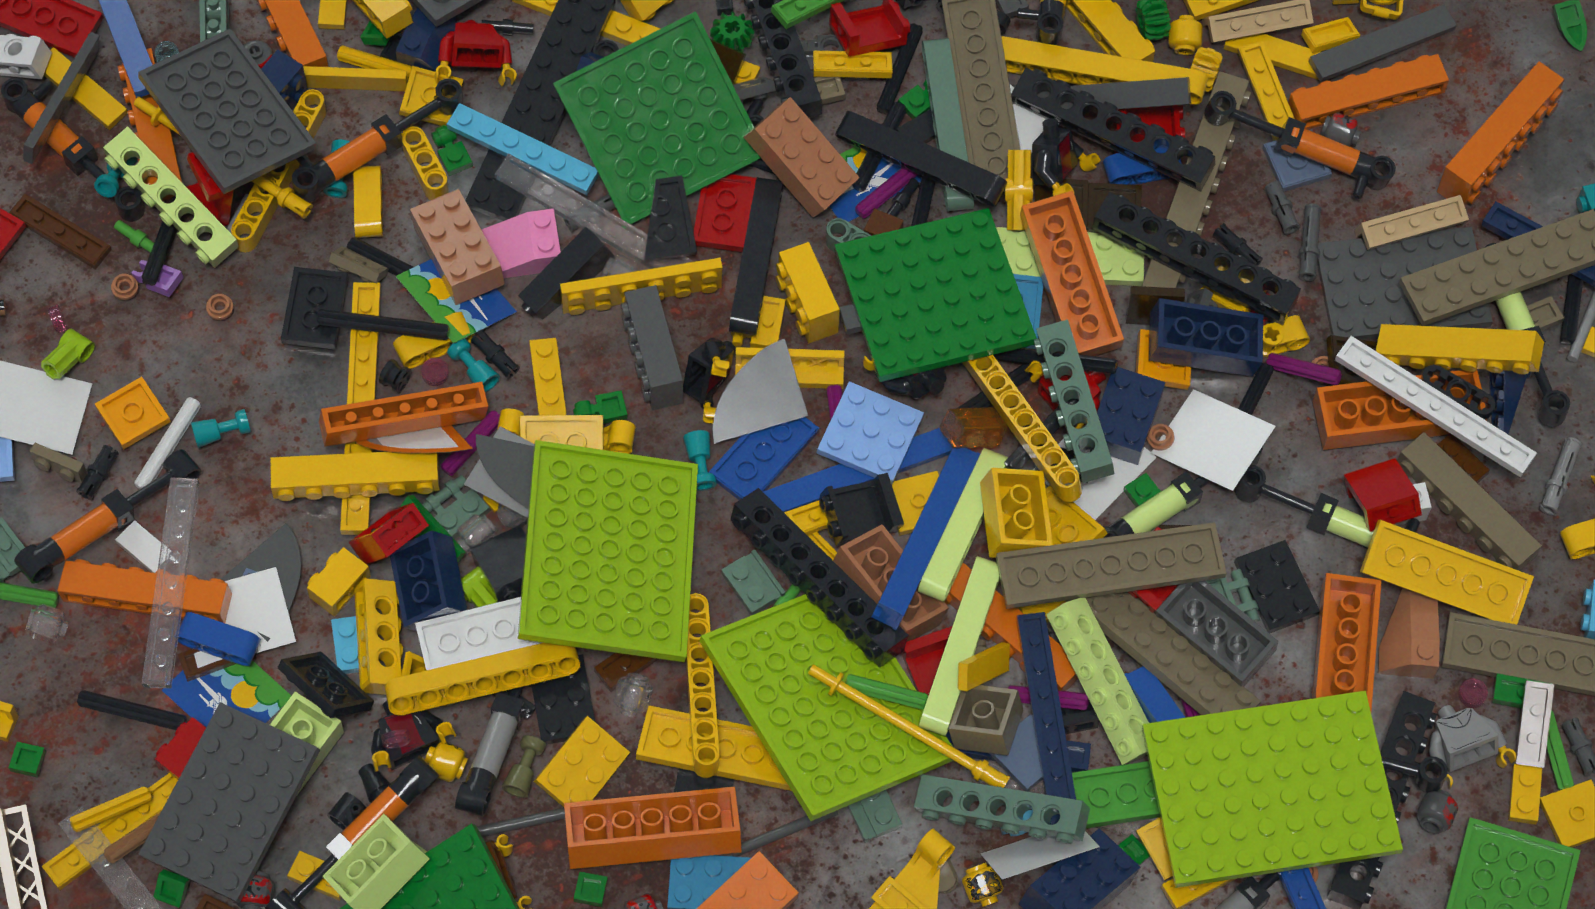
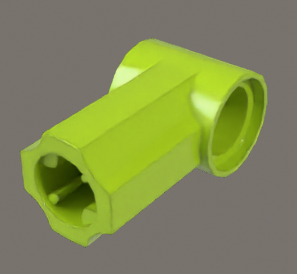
(70, 350)
(477, 589)

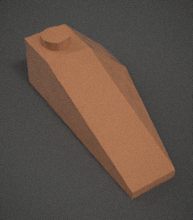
(1411, 638)

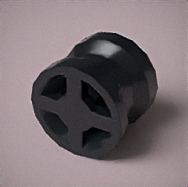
(395, 375)

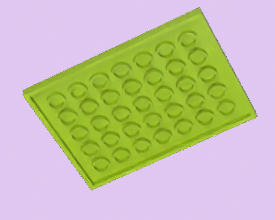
(608, 551)
(820, 742)
(1271, 789)

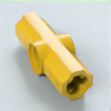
(1019, 186)

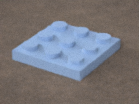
(870, 432)

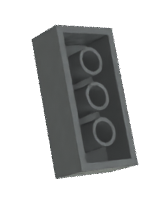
(652, 348)
(1218, 630)

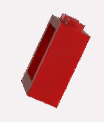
(390, 533)

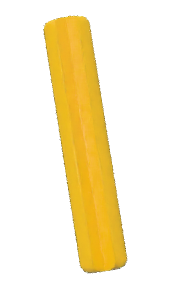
(369, 60)
(110, 809)

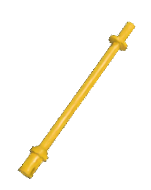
(286, 197)
(979, 769)

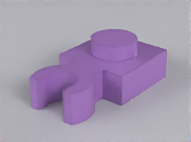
(167, 281)

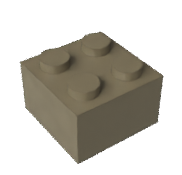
(986, 719)

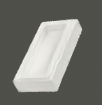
(140, 546)

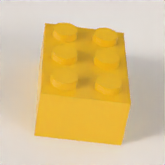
(807, 293)
(1015, 510)

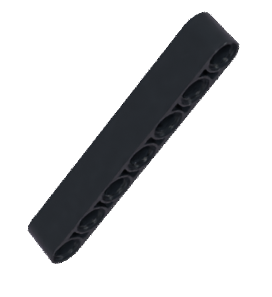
(921, 158)
(756, 256)

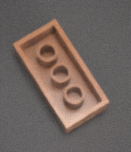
(801, 157)
(457, 246)
(870, 563)

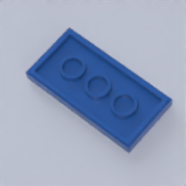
(762, 456)

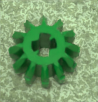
(1153, 19)
(733, 31)

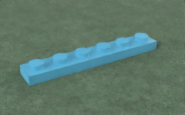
(527, 149)

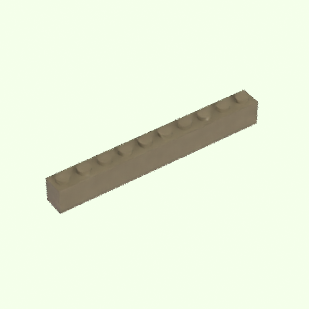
(1192, 204)

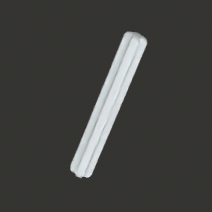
(168, 442)

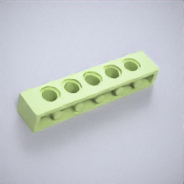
(128, 145)
(1101, 677)

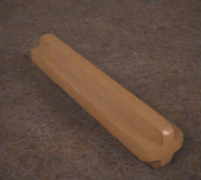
(129, 841)

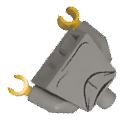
(1467, 738)

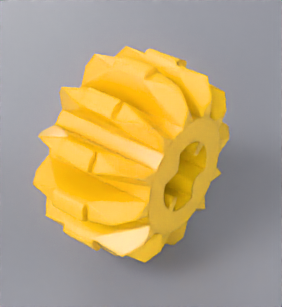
(1209, 62)

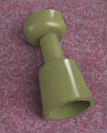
(520, 776)

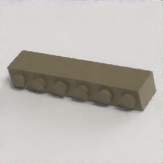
(1468, 503)

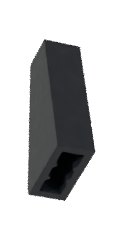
(577, 261)

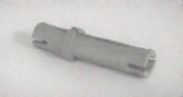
(1557, 485)

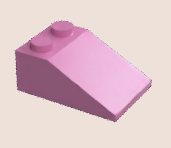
(524, 242)

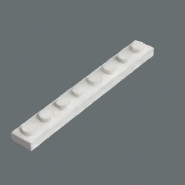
(1435, 406)

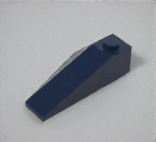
(422, 40)
(1506, 391)

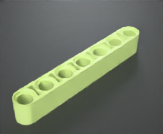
(959, 531)
(960, 645)

